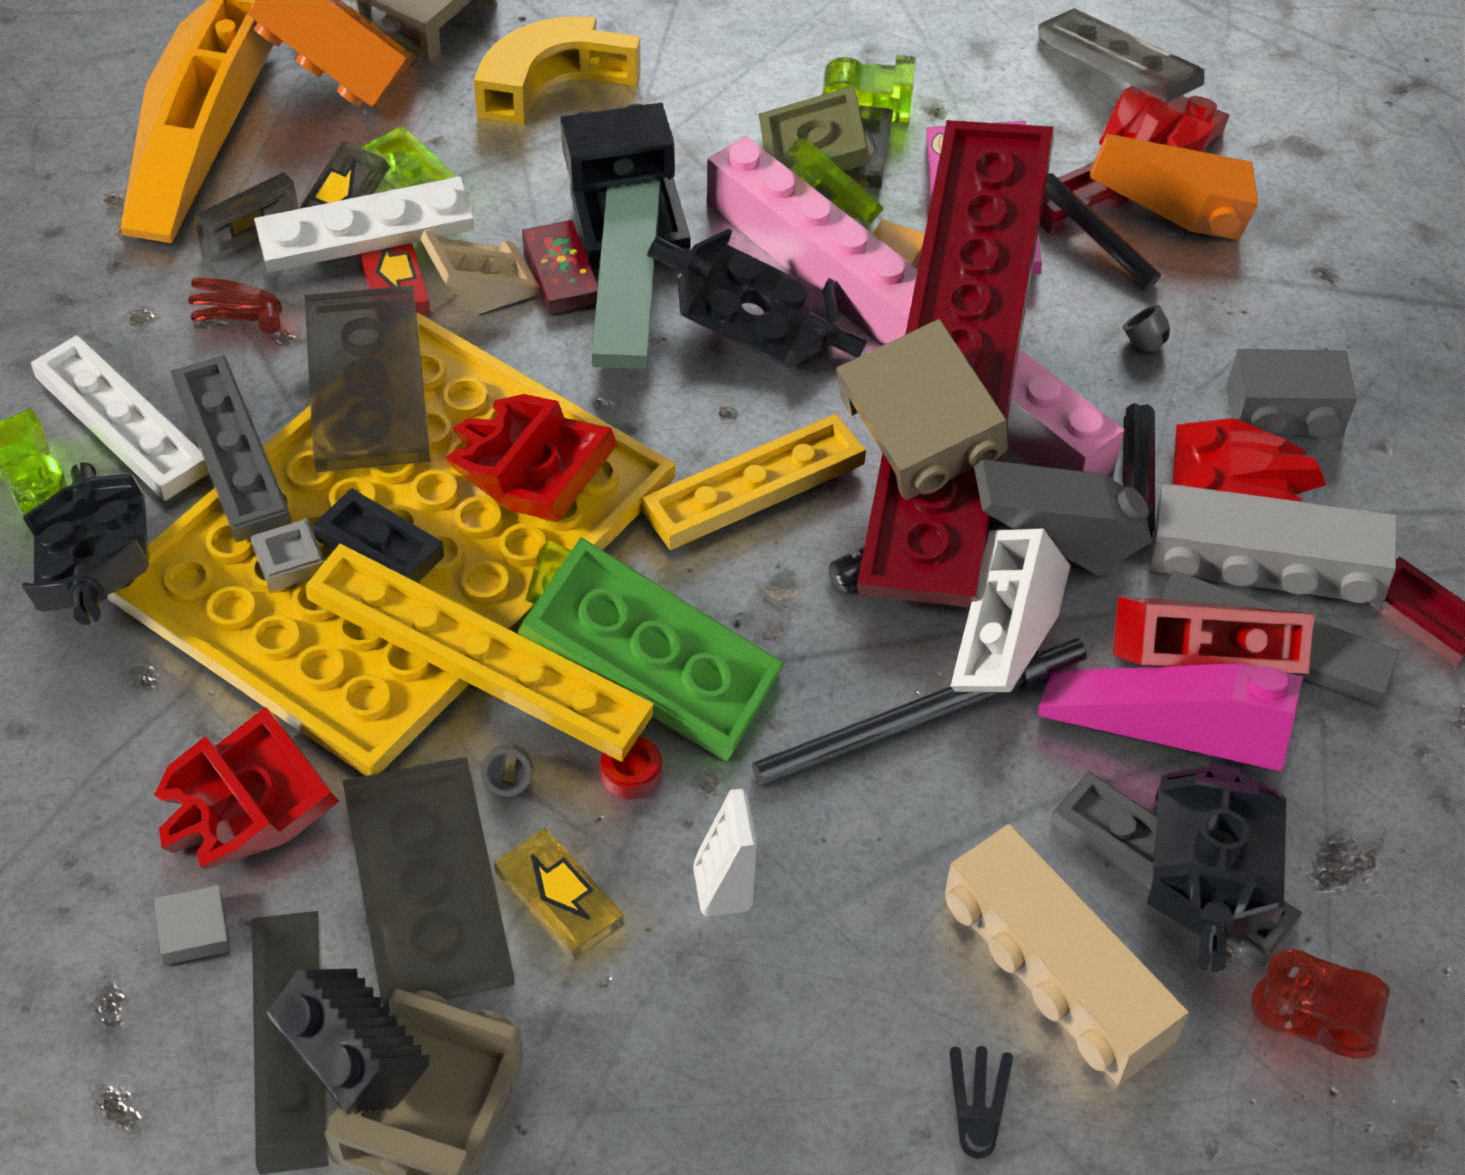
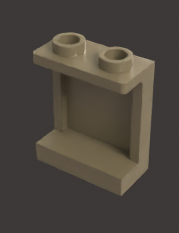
(412, 22)
(924, 408)
(453, 1104)

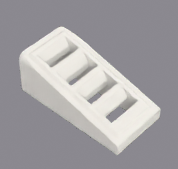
(727, 859)

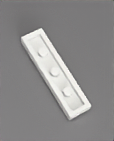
(363, 224)
(120, 417)

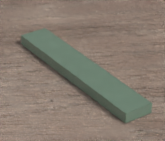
(626, 277)

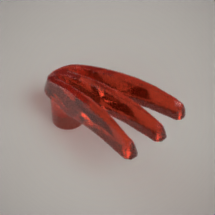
(236, 302)

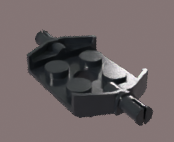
(720, 278)
(87, 542)
(1212, 884)

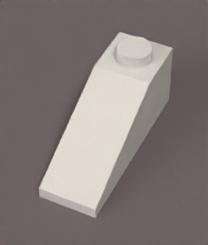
(1013, 610)

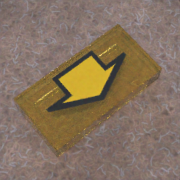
(559, 894)

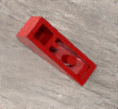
(1208, 633)

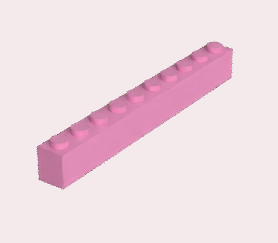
(875, 290)

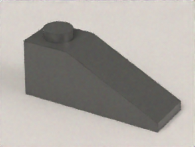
(1082, 512)

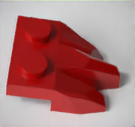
(1178, 123)
(531, 455)
(1242, 460)
(241, 793)

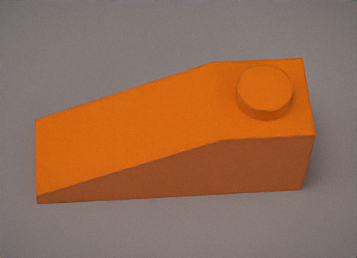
(1183, 185)

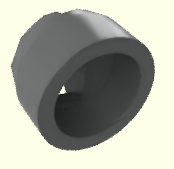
(1148, 329)
(494, 768)

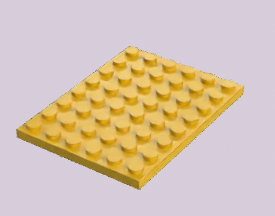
(323, 671)

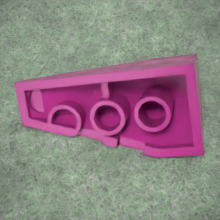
(1205, 709)

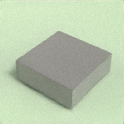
(287, 554)
(191, 925)

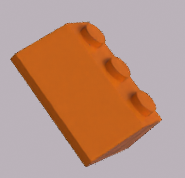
(337, 42)

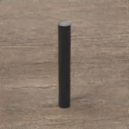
(1101, 232)

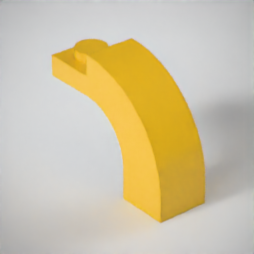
(546, 55)

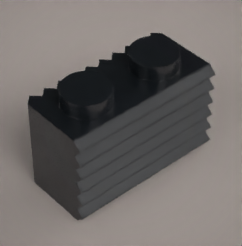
(618, 146)
(348, 1039)

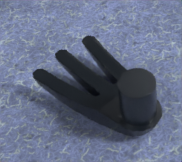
(977, 1123)

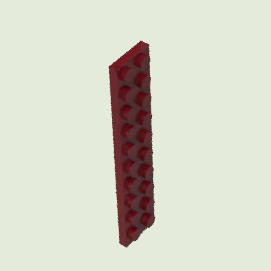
(977, 283)

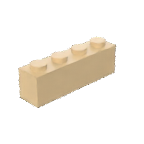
(1064, 955)

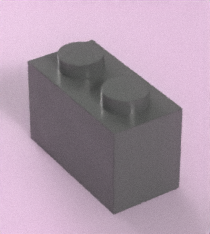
(1292, 391)

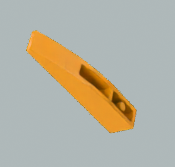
(189, 114)

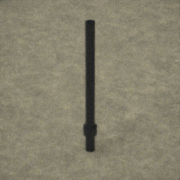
(907, 716)

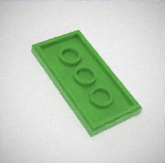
(655, 645)

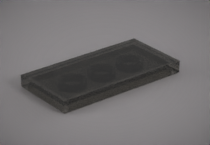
(365, 379)
(427, 881)

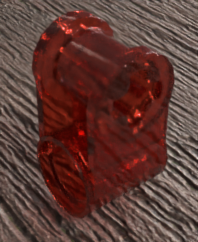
(1325, 1002)

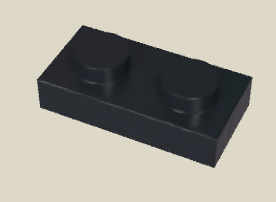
(379, 536)

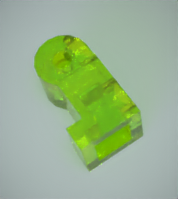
(875, 83)
(24, 462)

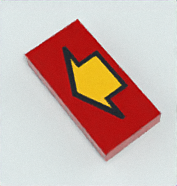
(396, 268)

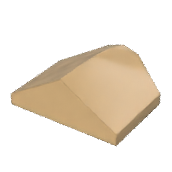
(482, 273)

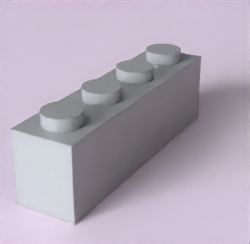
(1274, 543)

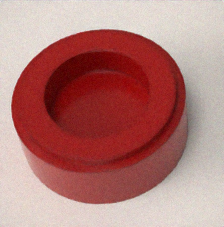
(637, 773)

